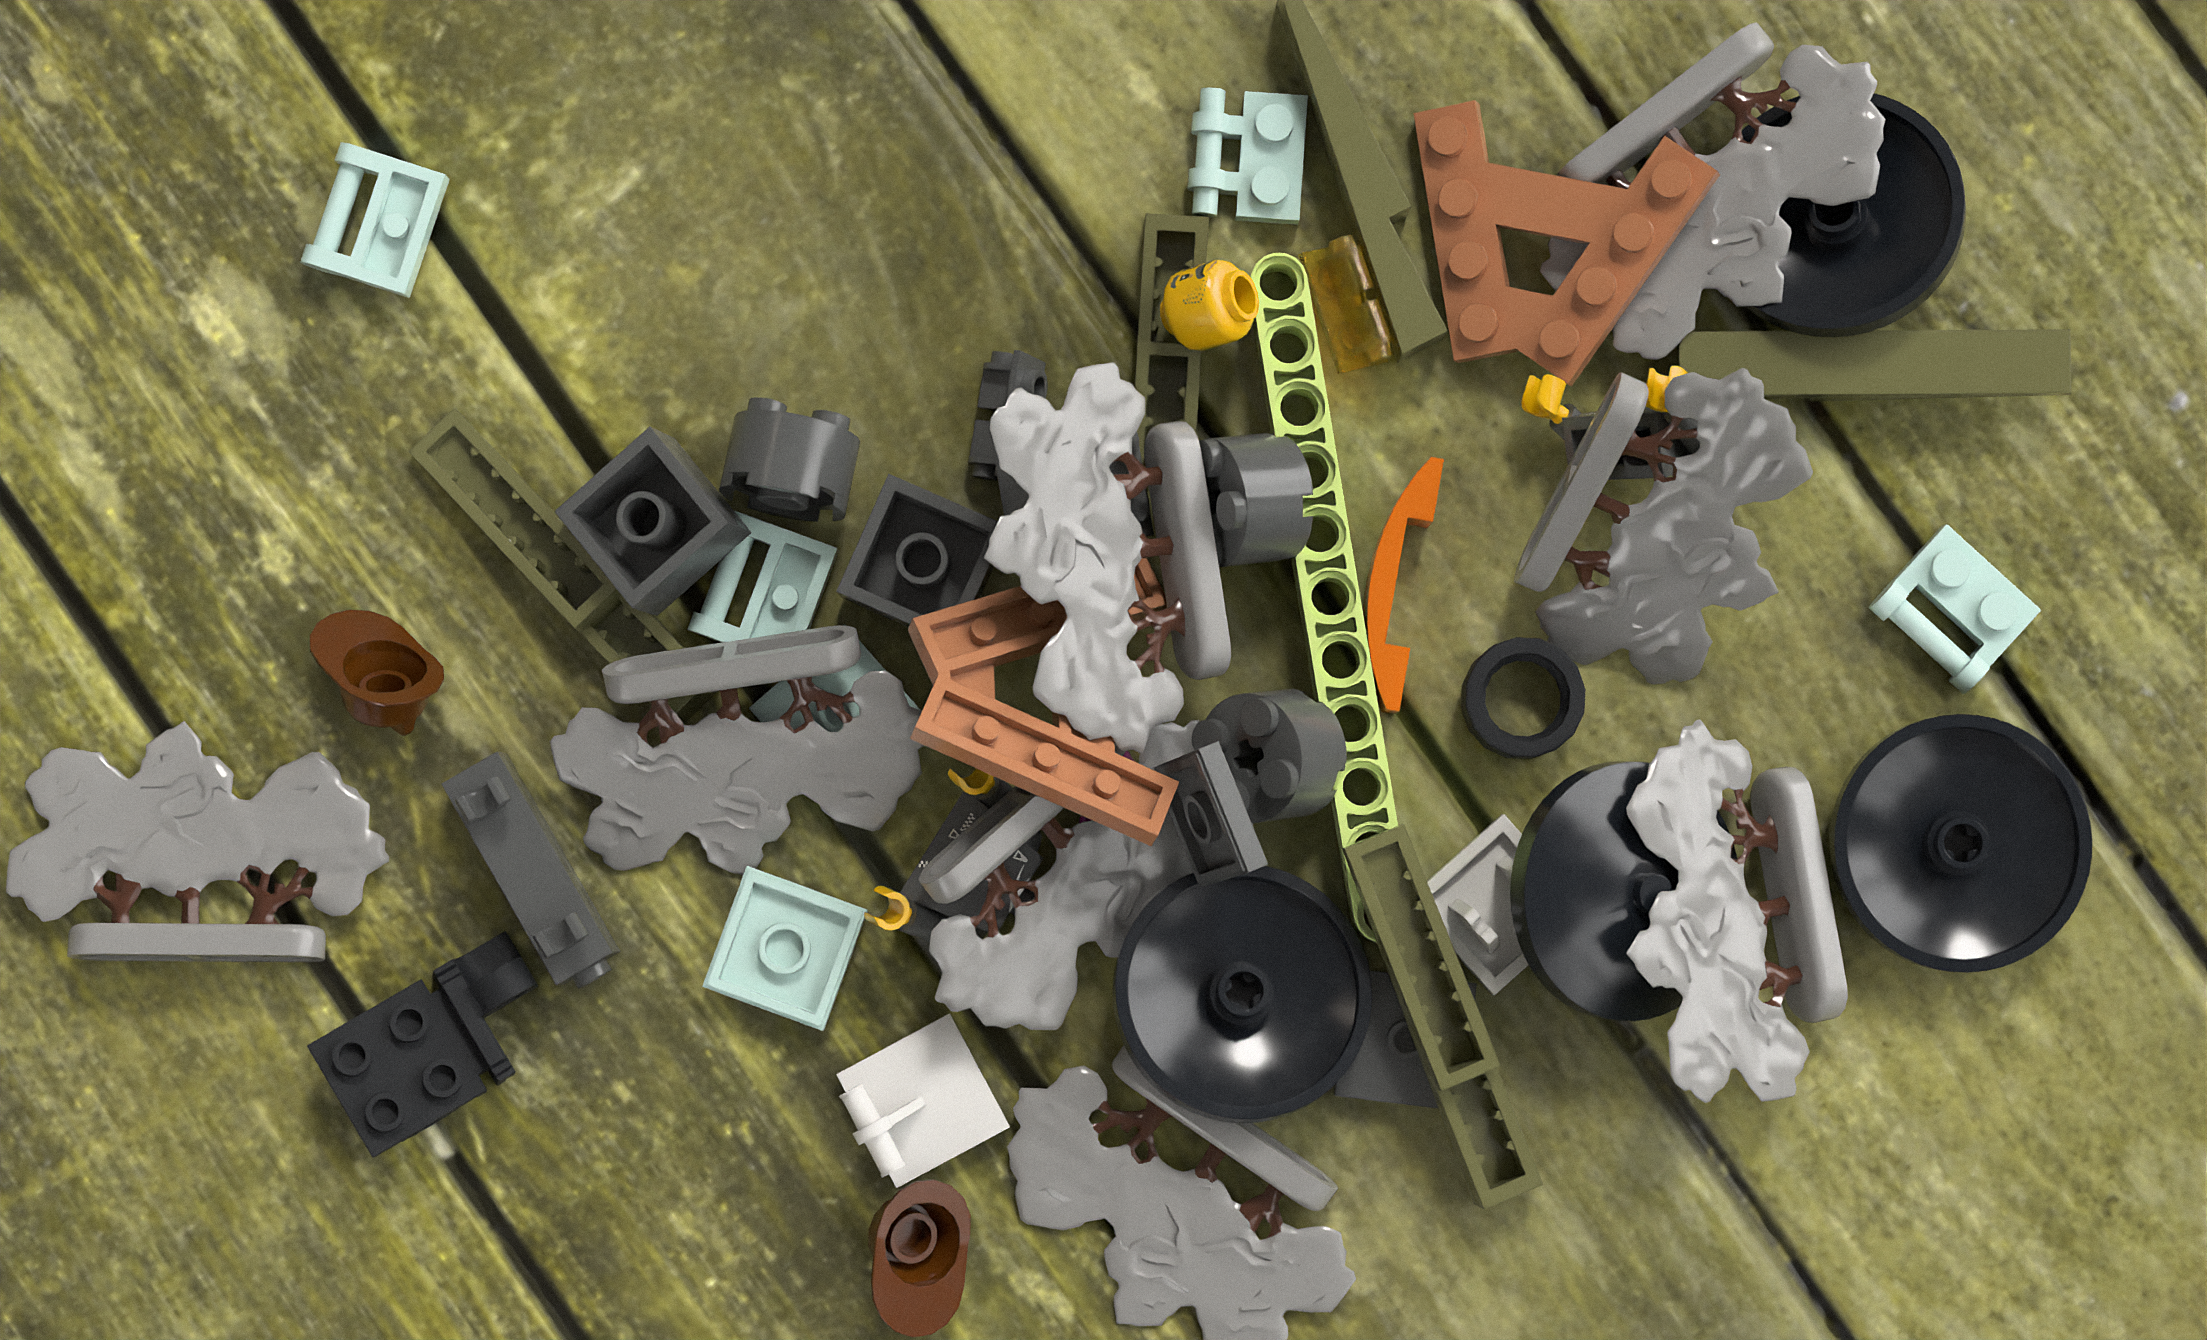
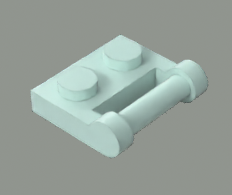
(394, 224)
(785, 590)
(1969, 594)

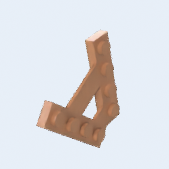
(1621, 226)
(1045, 759)

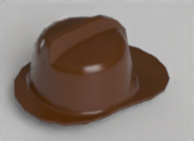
(378, 668)
(919, 1257)

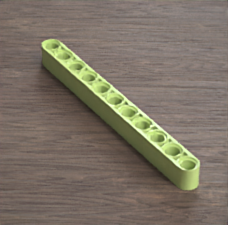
(1336, 565)

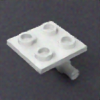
(920, 1102)

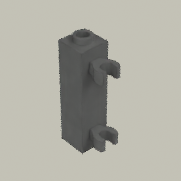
(532, 870)

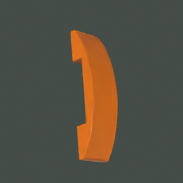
(1413, 508)

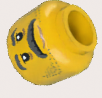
(1209, 305)

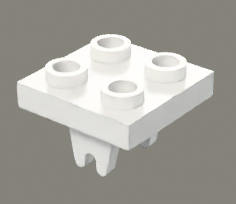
(1476, 905)

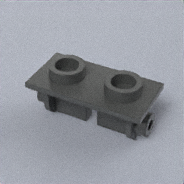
(999, 380)

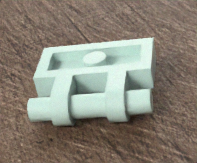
(1269, 159)

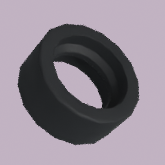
(1568, 682)

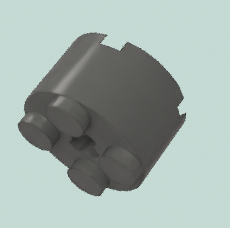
(790, 461)
(1256, 497)
(1278, 750)

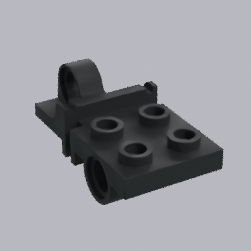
(421, 1050)

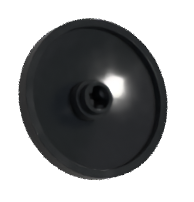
(1877, 255)
(1961, 843)
(1587, 892)
(1242, 995)

